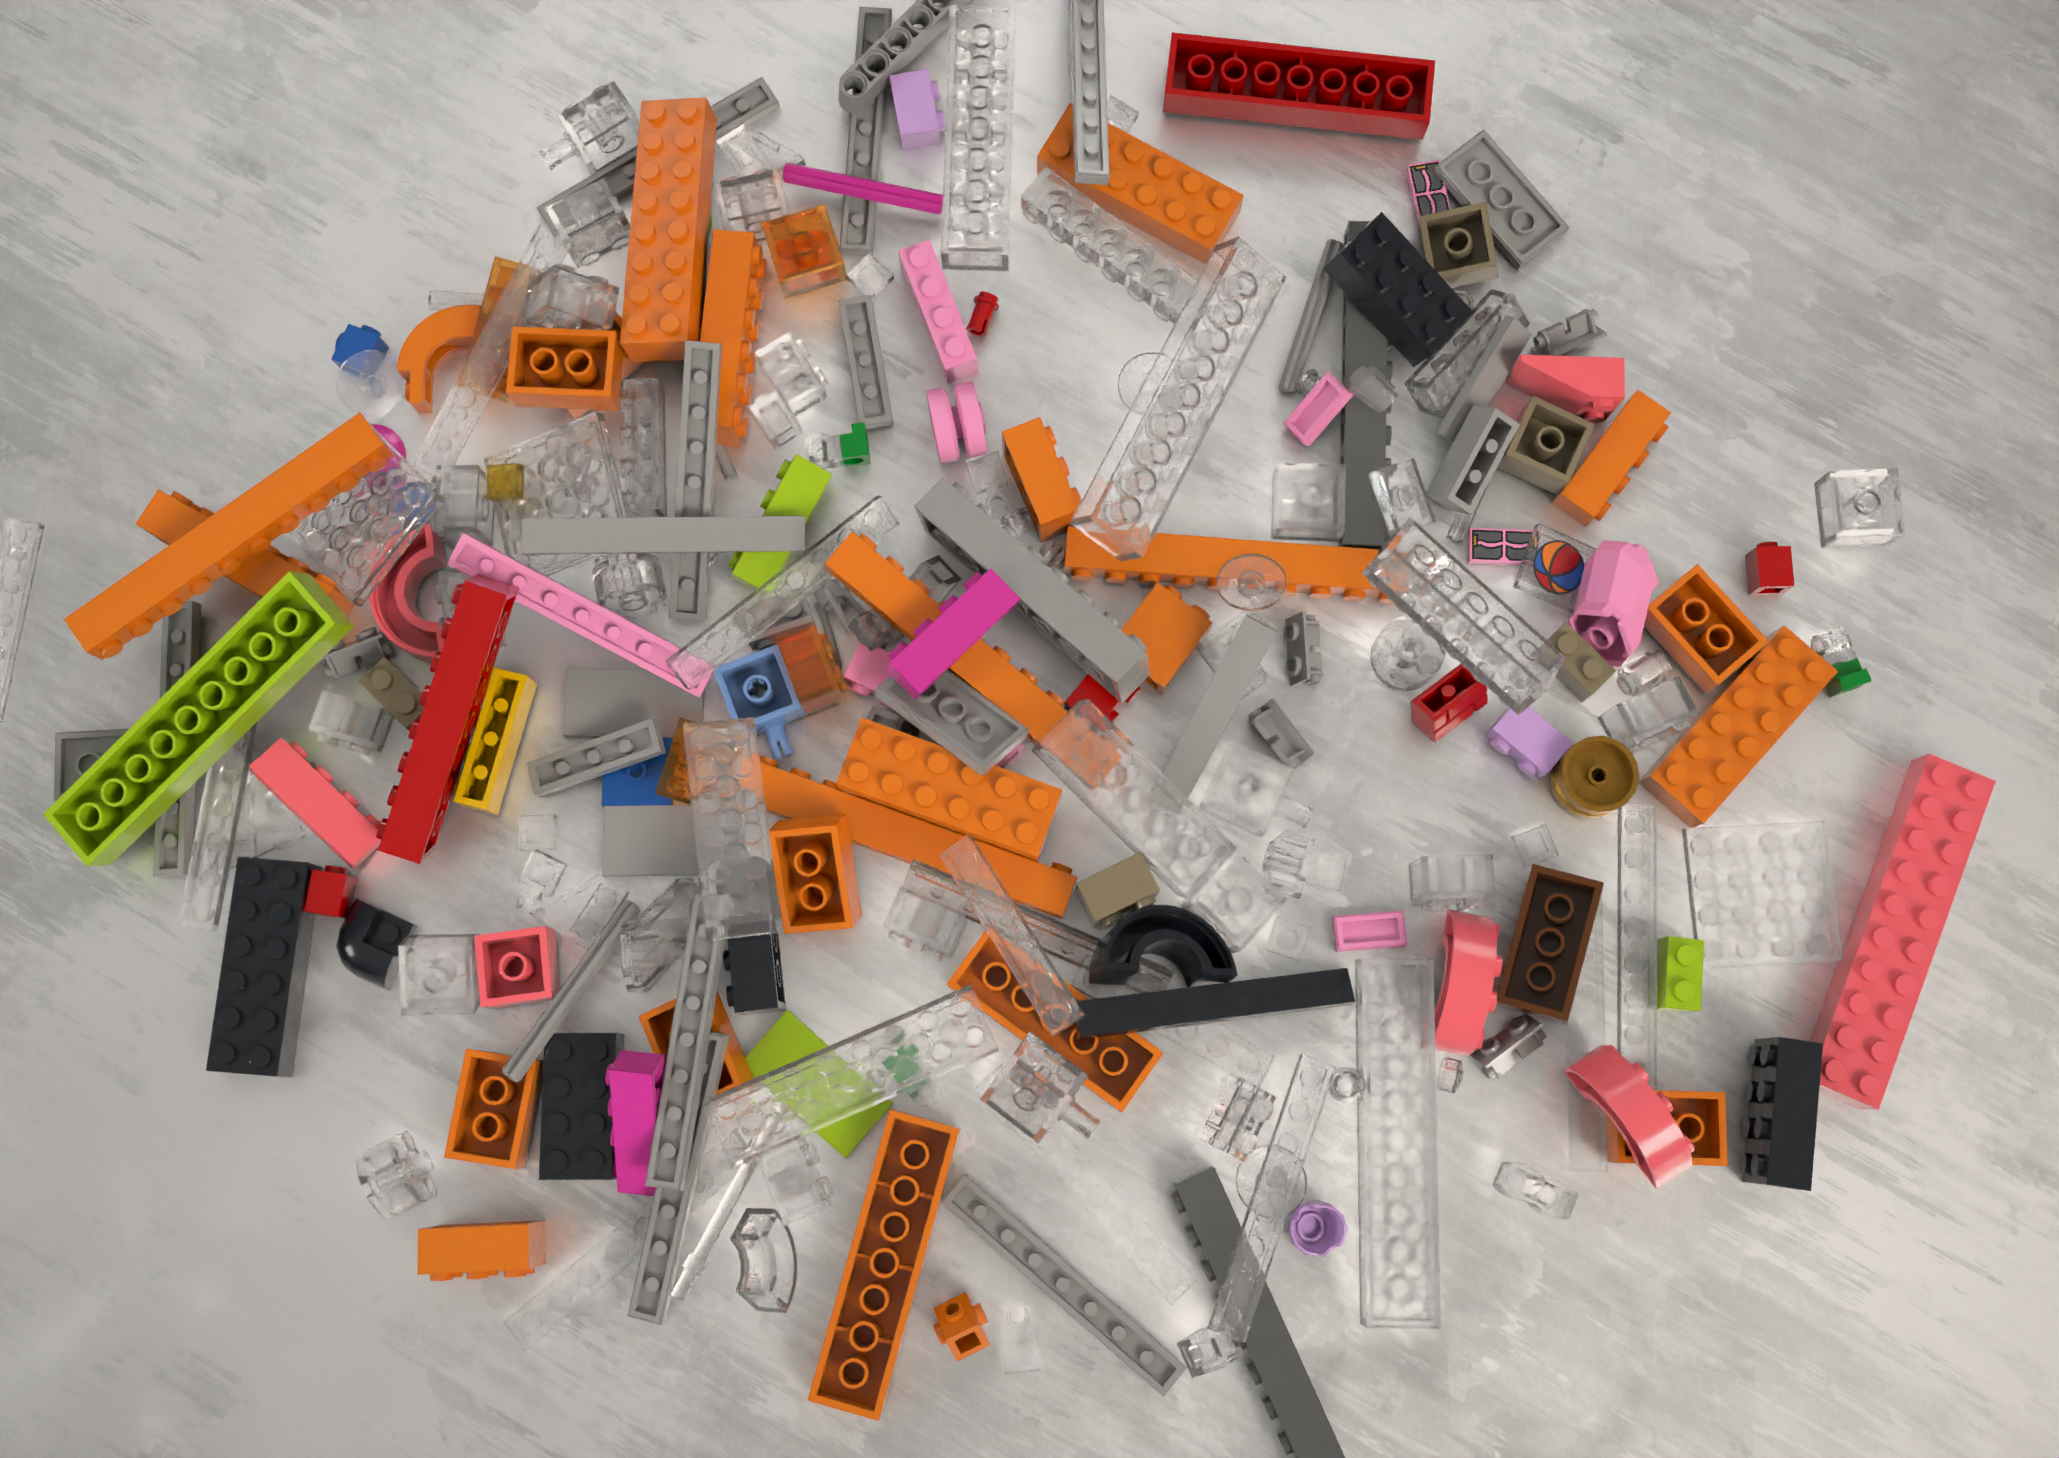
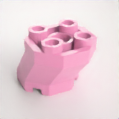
(1614, 599)

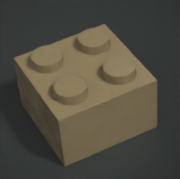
(1460, 244)
(1546, 445)
(1117, 890)

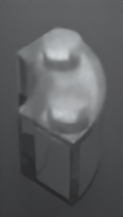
(766, 1260)

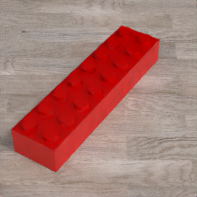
(1299, 86)
(447, 717)

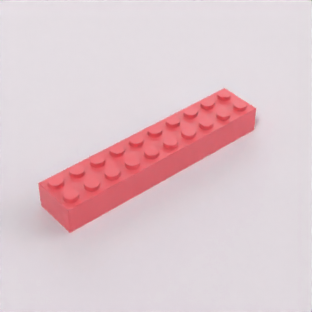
(1898, 928)

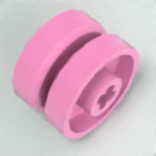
(957, 422)

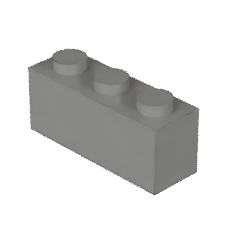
(1472, 459)

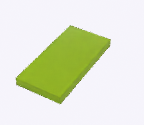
(792, 1040)

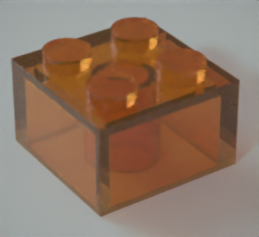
(804, 251)
(810, 670)

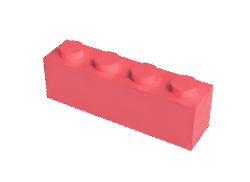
(317, 802)

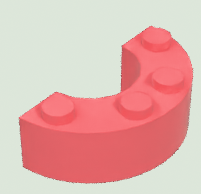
(396, 595)
(1467, 982)
(1635, 1110)

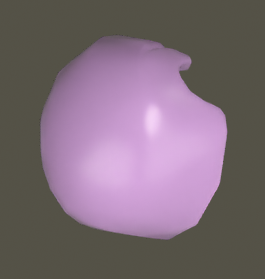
(1317, 1228)

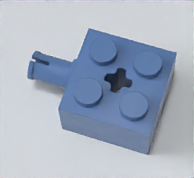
(773, 710)

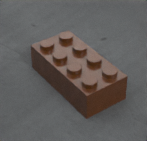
(1549, 943)

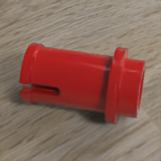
(981, 316)

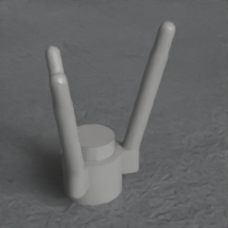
(832, 599)

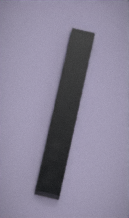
(1214, 1003)

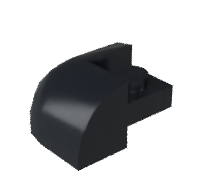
(371, 941)

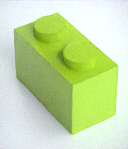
(1679, 974)

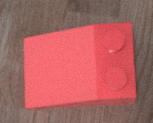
(1574, 383)

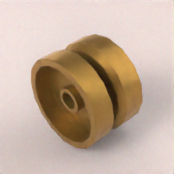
(1613, 782)

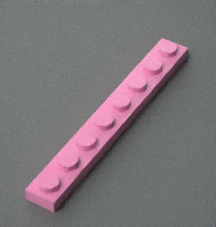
(571, 609)

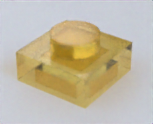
(505, 482)

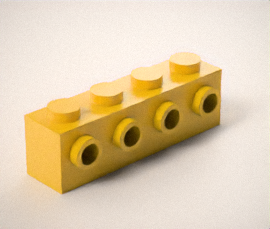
(495, 741)

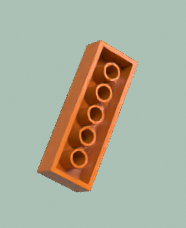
(1150, 190)
(731, 319)
(176, 515)
(1737, 727)
(943, 790)
(1114, 1062)

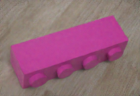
(952, 633)
(633, 1105)

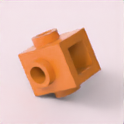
(956, 1320)

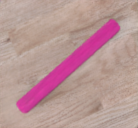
(862, 188)

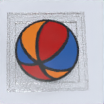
(1553, 567)

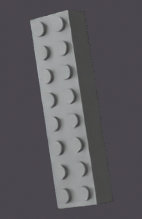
(1044, 594)

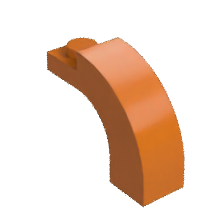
(428, 345)

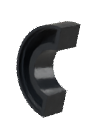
(1166, 932)

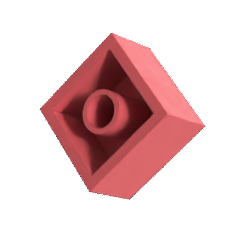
(517, 967)

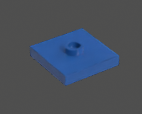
(636, 783)

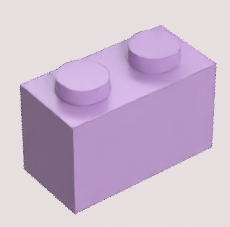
(916, 110)
(1529, 741)

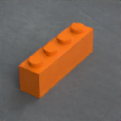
(1612, 458)

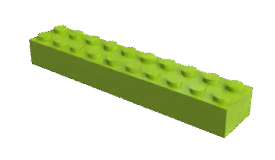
(198, 719)

